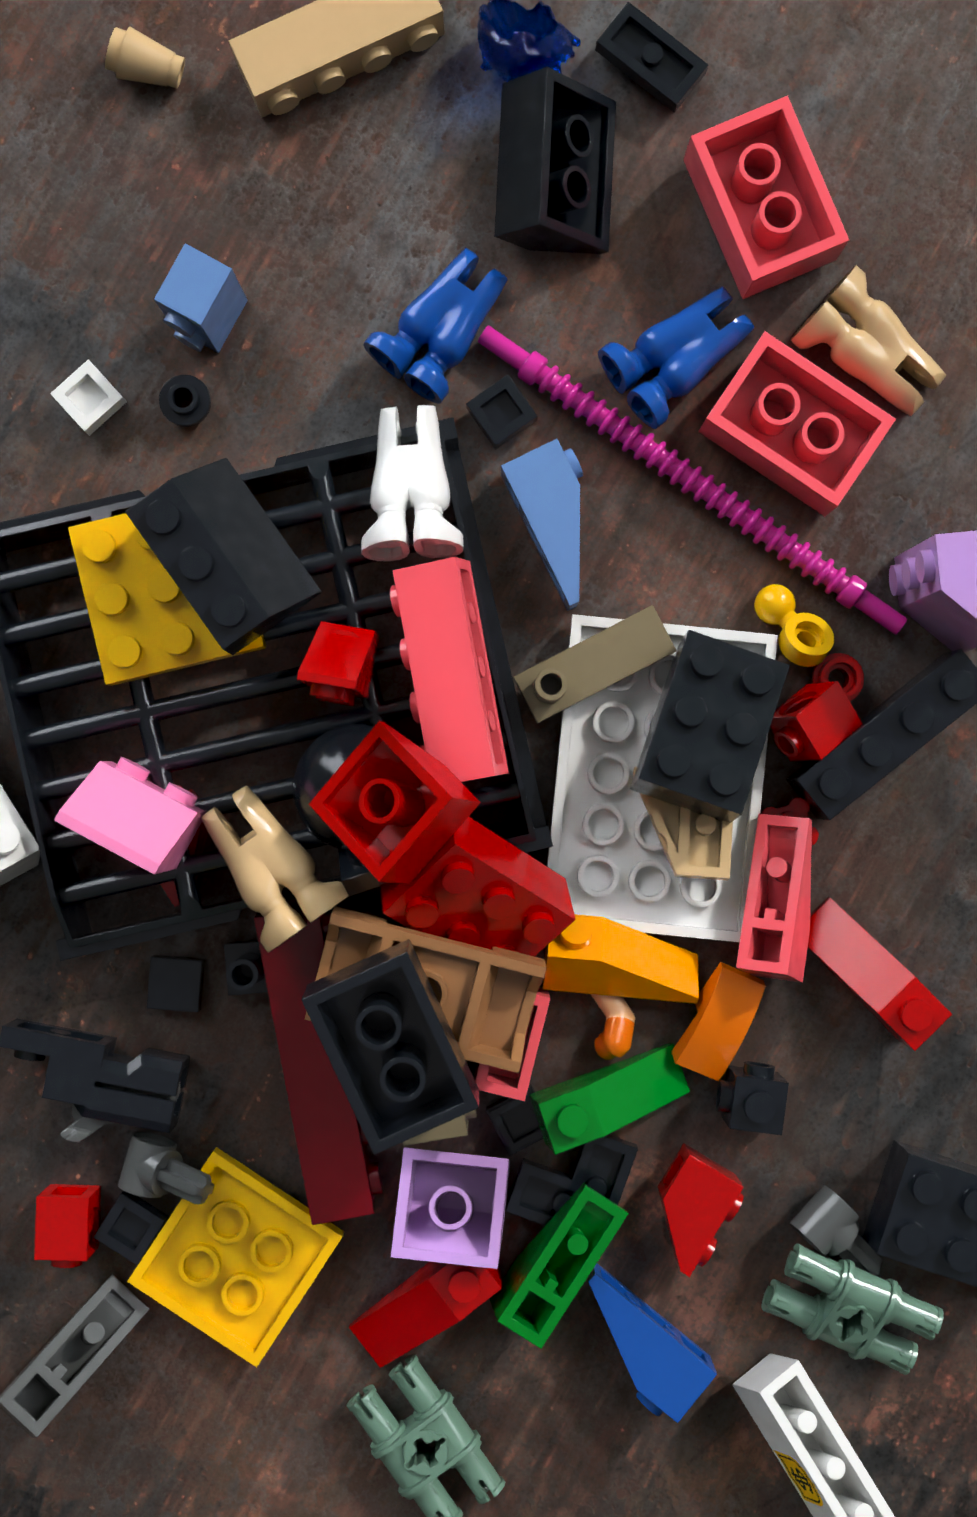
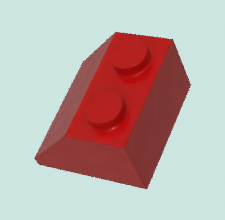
(393, 805)

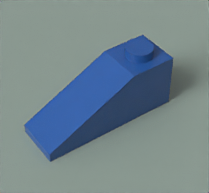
(660, 1359)

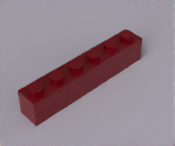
(326, 1130)

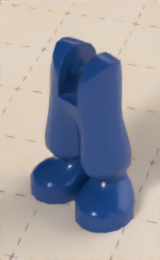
(442, 318)
(682, 349)

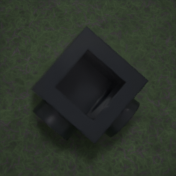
(753, 1098)

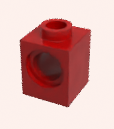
(814, 721)
(67, 1223)

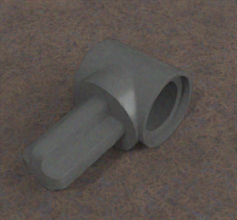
(155, 1168)
(833, 1230)

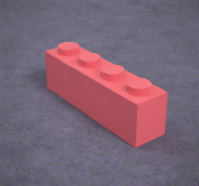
(449, 667)

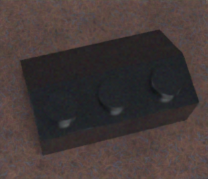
(555, 164)
(223, 553)

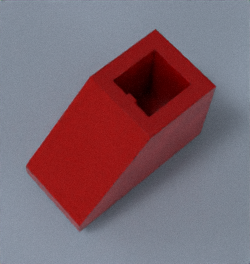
(695, 1203)

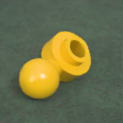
(803, 636)

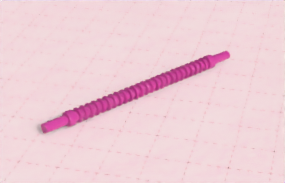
(534, 369)

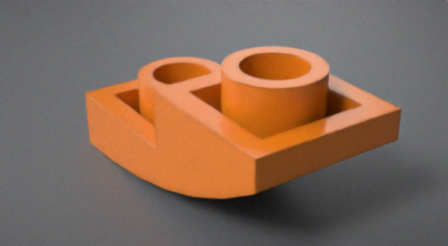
(722, 1021)

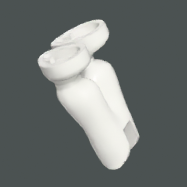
(406, 479)

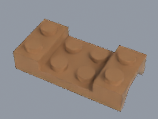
(480, 989)

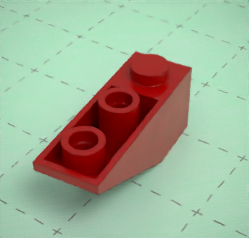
(339, 663)

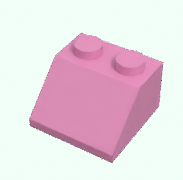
(133, 815)

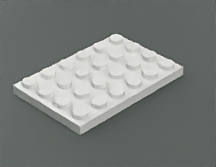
(602, 826)

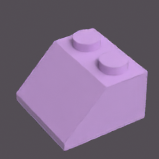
(450, 1208)

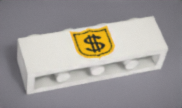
(808, 1440)

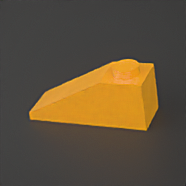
(619, 961)

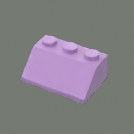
(940, 587)

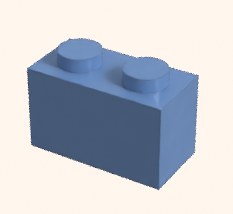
(200, 300)

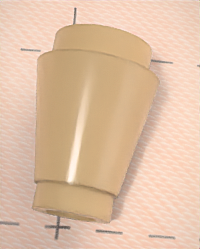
(143, 59)

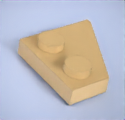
(692, 842)

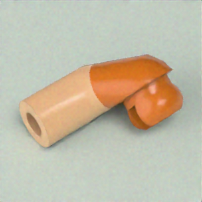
(618, 1027)

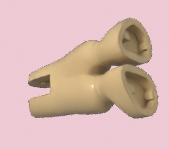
(874, 348)
(267, 863)

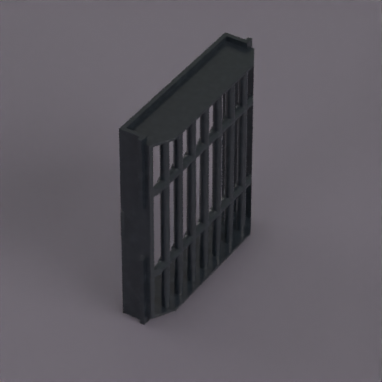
(35, 738)

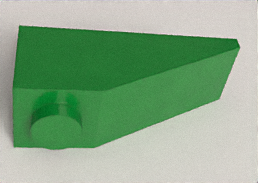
(607, 1098)
(556, 1265)

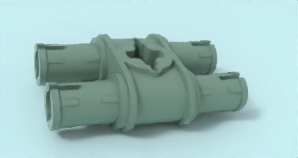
(852, 1309)
(434, 1419)

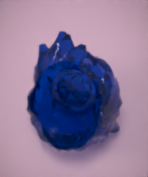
(522, 39)

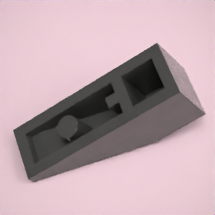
(71, 1356)

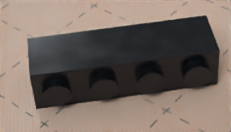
(889, 735)

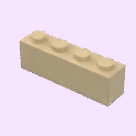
(329, 43)

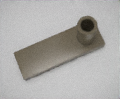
(594, 664)

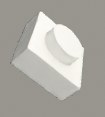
(88, 397)

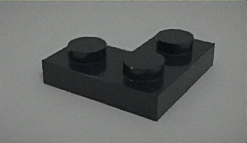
(543, 1190)

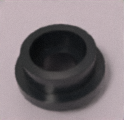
(196, 411)

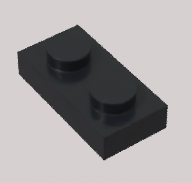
(651, 57)

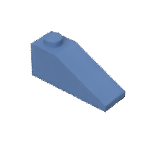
(548, 500)

